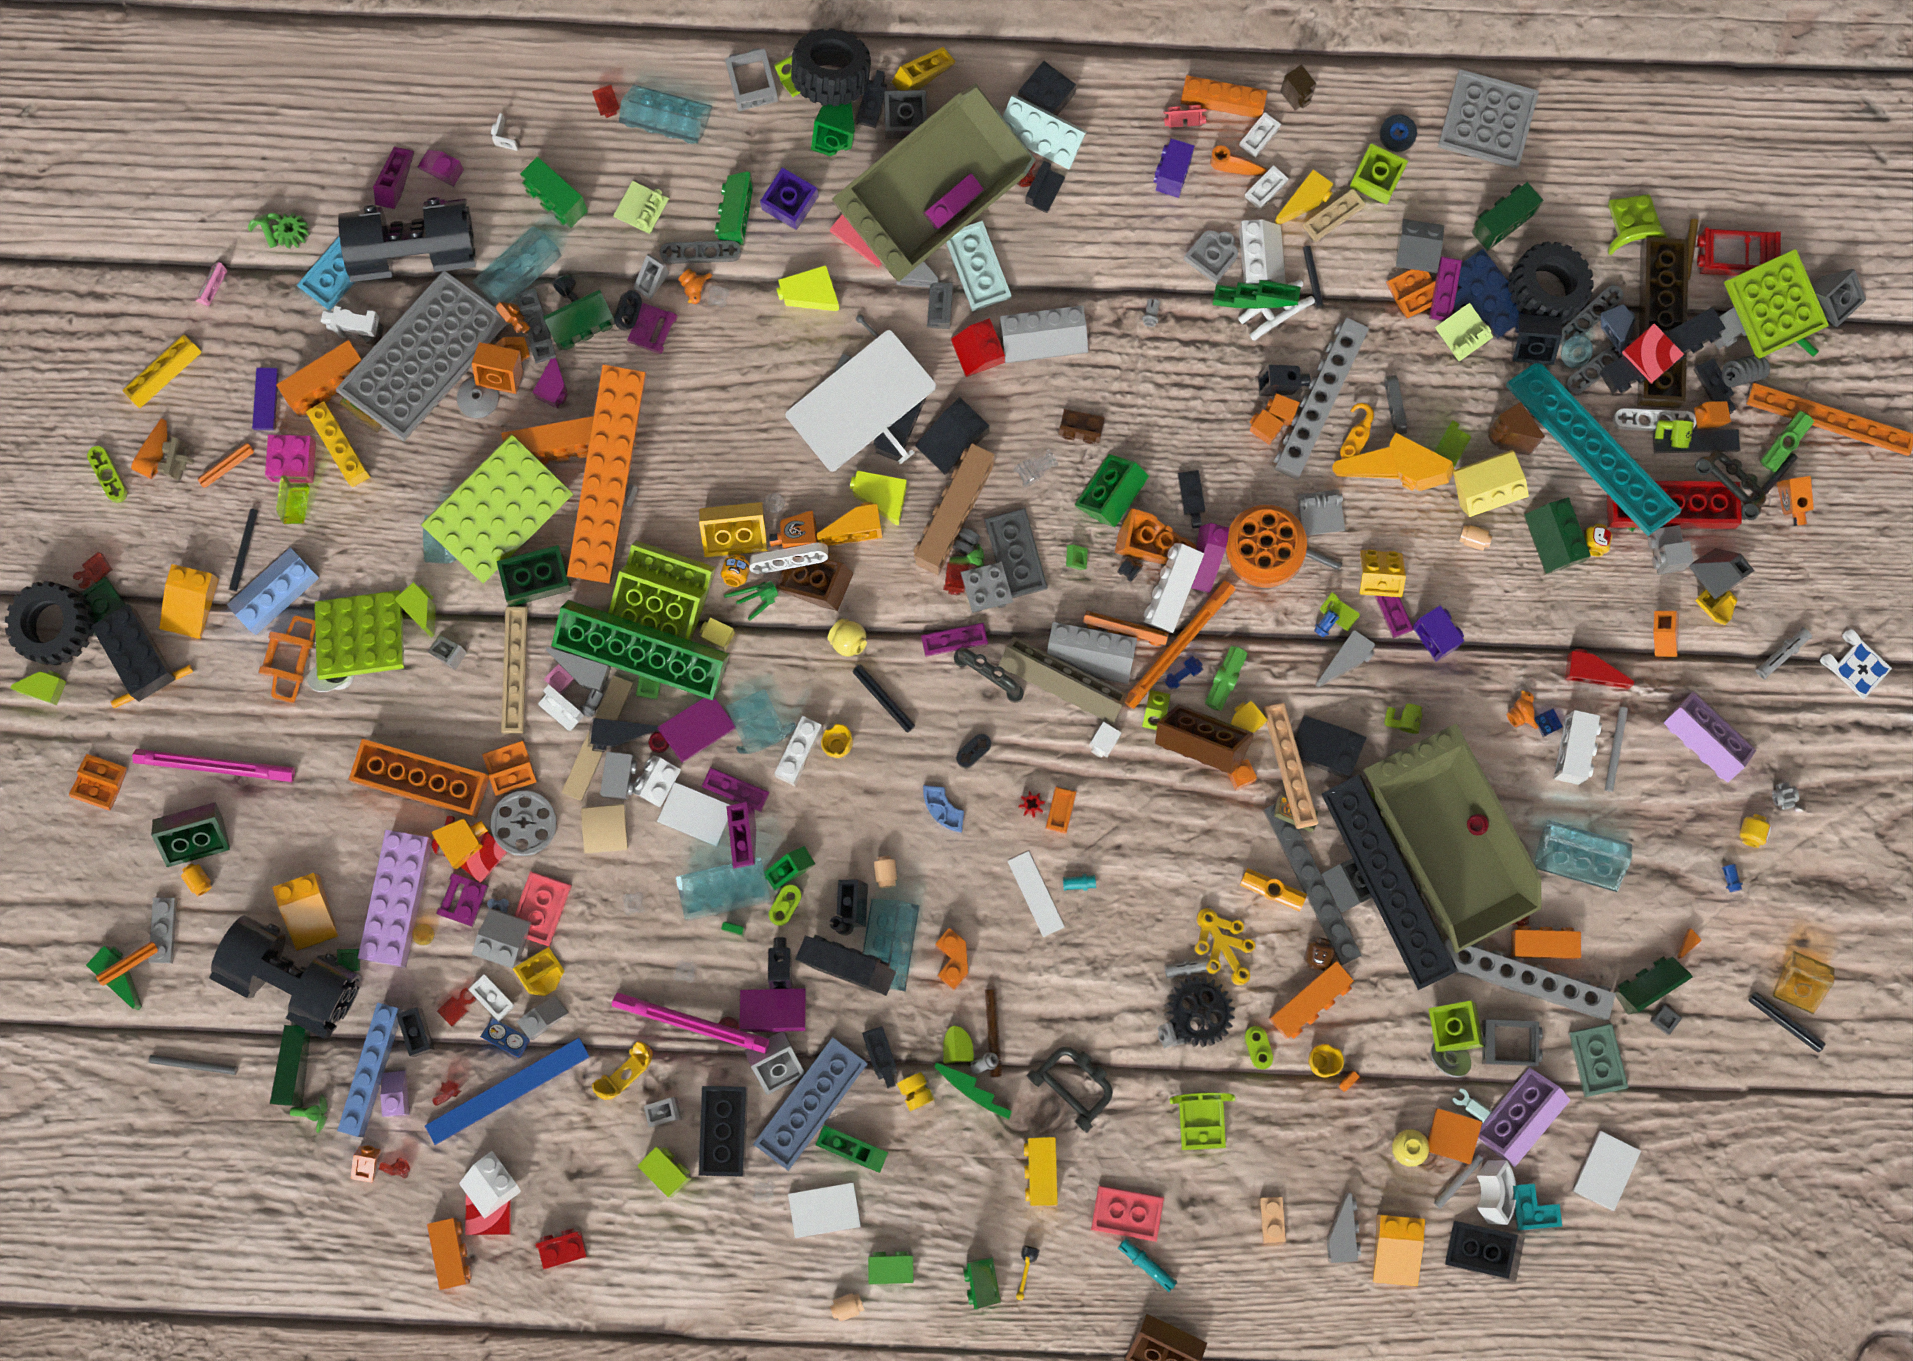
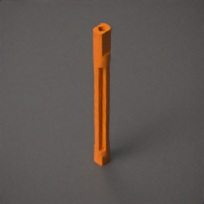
(1207, 611)

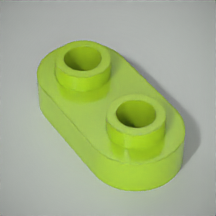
(784, 905)
(1259, 1047)

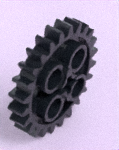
(1217, 1005)

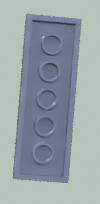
(810, 1104)

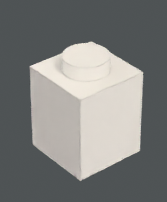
(1104, 740)

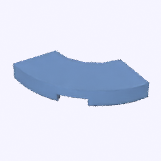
(941, 809)

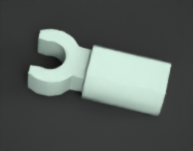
(1473, 1106)

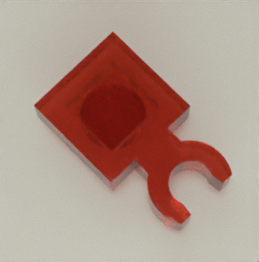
(95, 569)
(455, 1009)

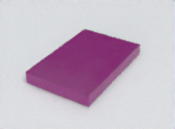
(696, 728)
(772, 1010)

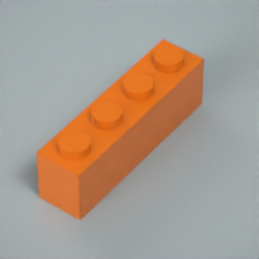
(1224, 97)
(1311, 1000)

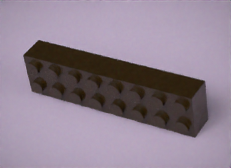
(1665, 304)

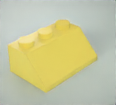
(1490, 483)

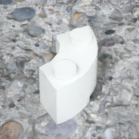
(1496, 1192)

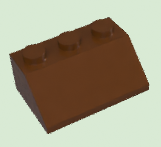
(1516, 431)
(1164, 1342)

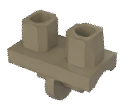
(176, 459)

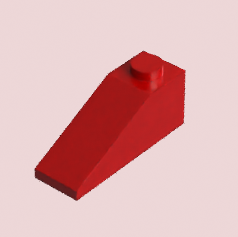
(1593, 670)

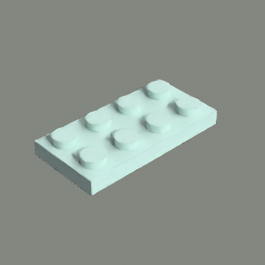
(1044, 131)
(978, 267)

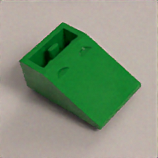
(983, 1283)

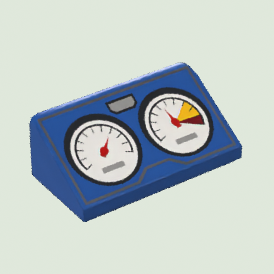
(505, 1038)

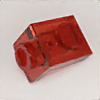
(606, 101)
(954, 581)

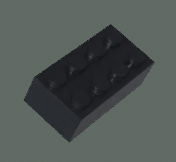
(133, 652)
(846, 964)
(723, 1131)

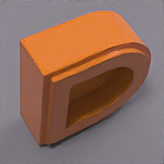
(1348, 1081)

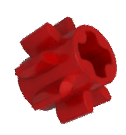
(1030, 798)

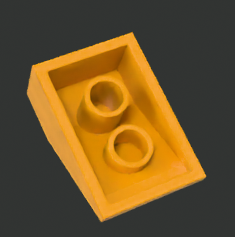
(855, 526)
(187, 601)
(305, 911)
(1398, 1250)

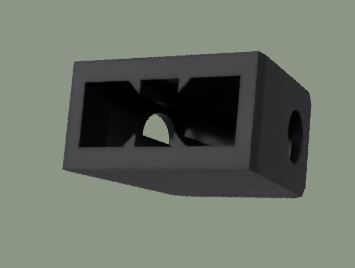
(1281, 380)
(780, 972)

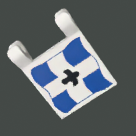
(1859, 667)

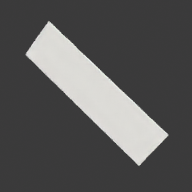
(1035, 894)

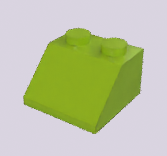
(418, 605)
(1456, 1027)

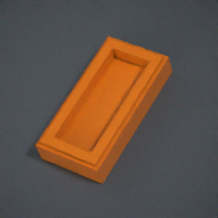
(1060, 810)

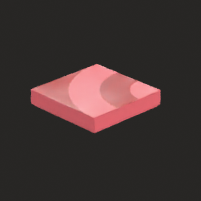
(1652, 353)
(485, 859)
(495, 1224)

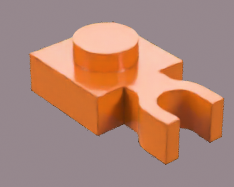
(512, 315)

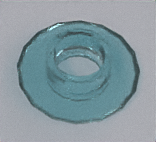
(1570, 345)

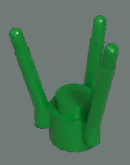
(765, 591)

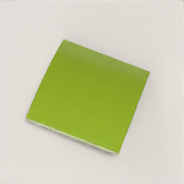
(662, 590)

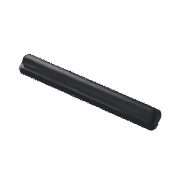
(883, 698)
(1786, 1022)

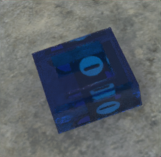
(1548, 722)

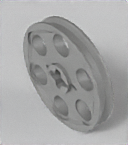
(527, 833)

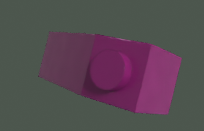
(392, 178)
(953, 201)
(1212, 542)
(742, 834)

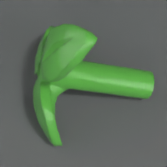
(264, 220)
(975, 557)
(313, 1113)

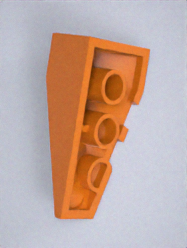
(1147, 538)

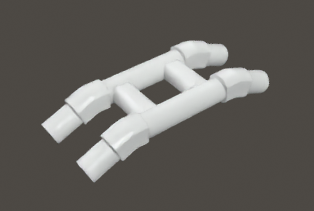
(1272, 320)

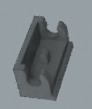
(940, 305)

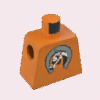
(1796, 498)
(796, 531)

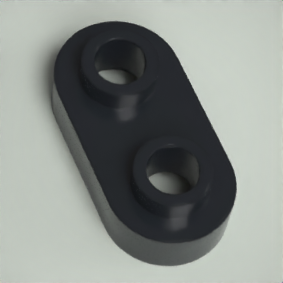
(626, 311)

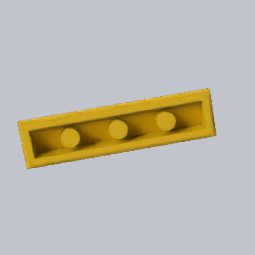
(161, 371)

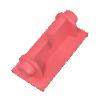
(1176, 116)

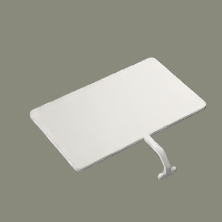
(861, 401)

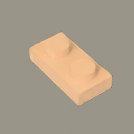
(1272, 1219)

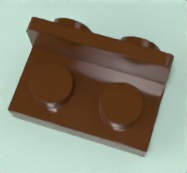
(1081, 426)

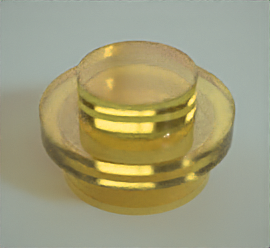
(423, 934)

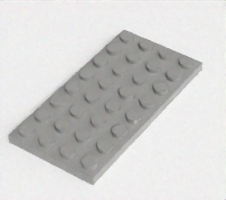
(422, 356)

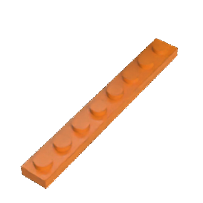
(1831, 419)

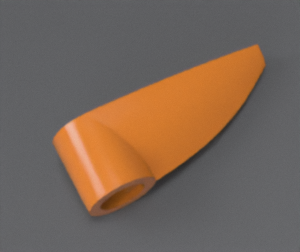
(1234, 163)
(151, 451)

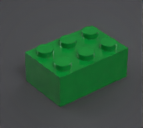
(553, 193)

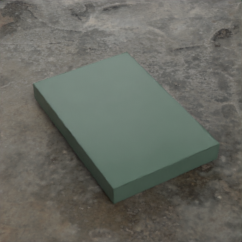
(1598, 1060)

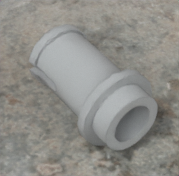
(1150, 317)
(591, 703)
(988, 1061)

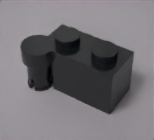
(850, 906)

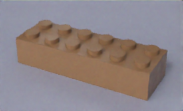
(955, 508)

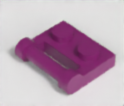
(646, 326)
(469, 901)

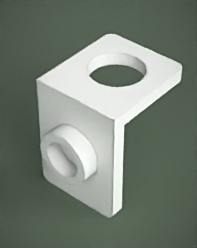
(497, 129)

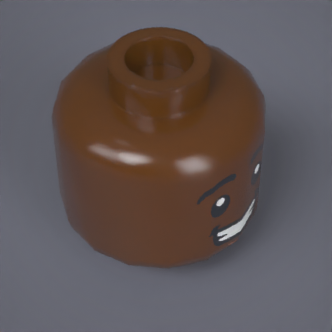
(1319, 954)

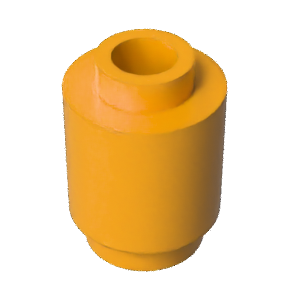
(196, 879)

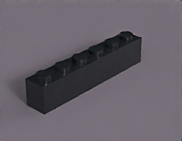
(1687, 337)

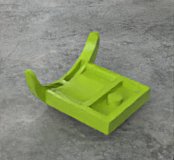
(1634, 220)
(1202, 1119)

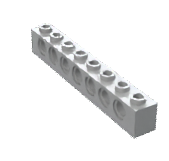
(1355, 334)
(1599, 1008)

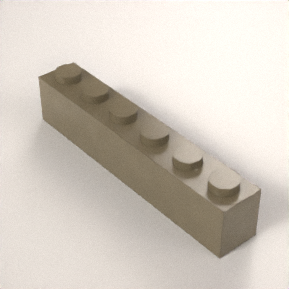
(1063, 680)

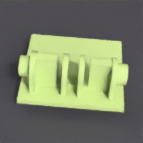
(641, 207)
(1464, 332)

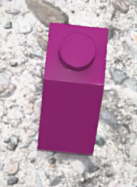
(441, 166)
(551, 385)

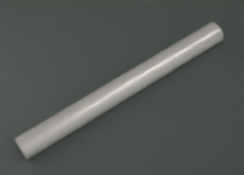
(1616, 748)

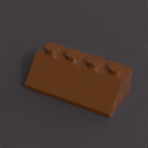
(1203, 738)

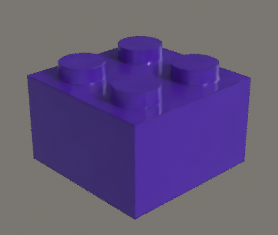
(1173, 167)
(789, 198)
(1438, 633)

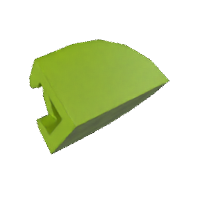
(957, 1046)

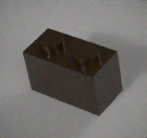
(1298, 88)

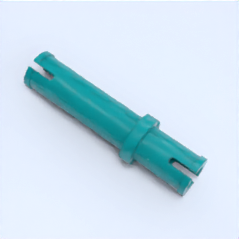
(1149, 1266)

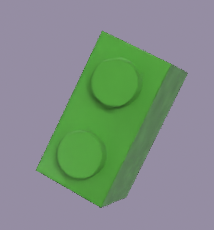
(890, 1269)

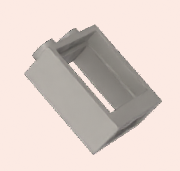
(754, 98)

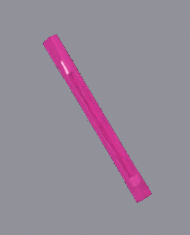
(214, 765)
(690, 1022)

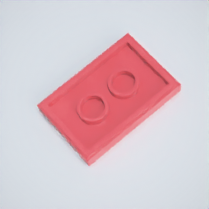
(845, 232)
(542, 906)
(1127, 1213)

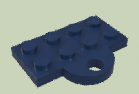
(1487, 292)

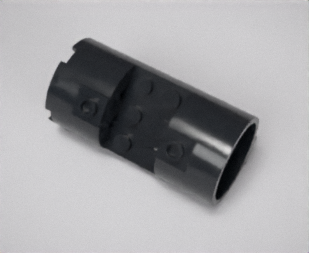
(371, 243)
(251, 957)

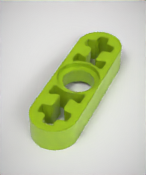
(98, 469)

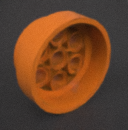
(1280, 569)

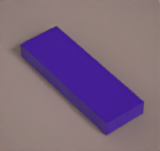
(265, 399)

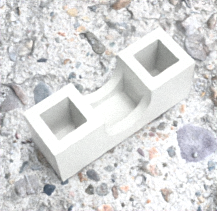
(797, 751)

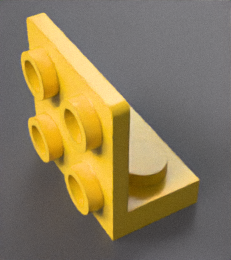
(1382, 573)

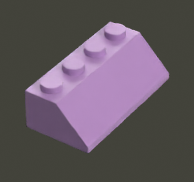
(1710, 737)
(1522, 1116)

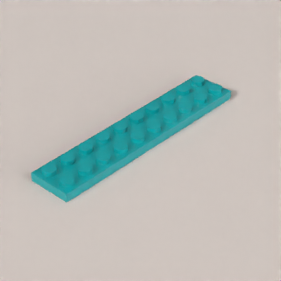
(1593, 448)

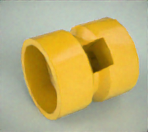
(915, 1091)

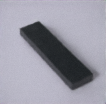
(1701, 442)

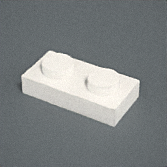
(1260, 135)
(1266, 187)
(491, 997)

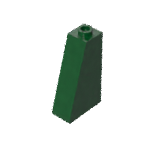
(291, 1067)

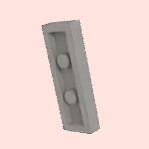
(163, 929)

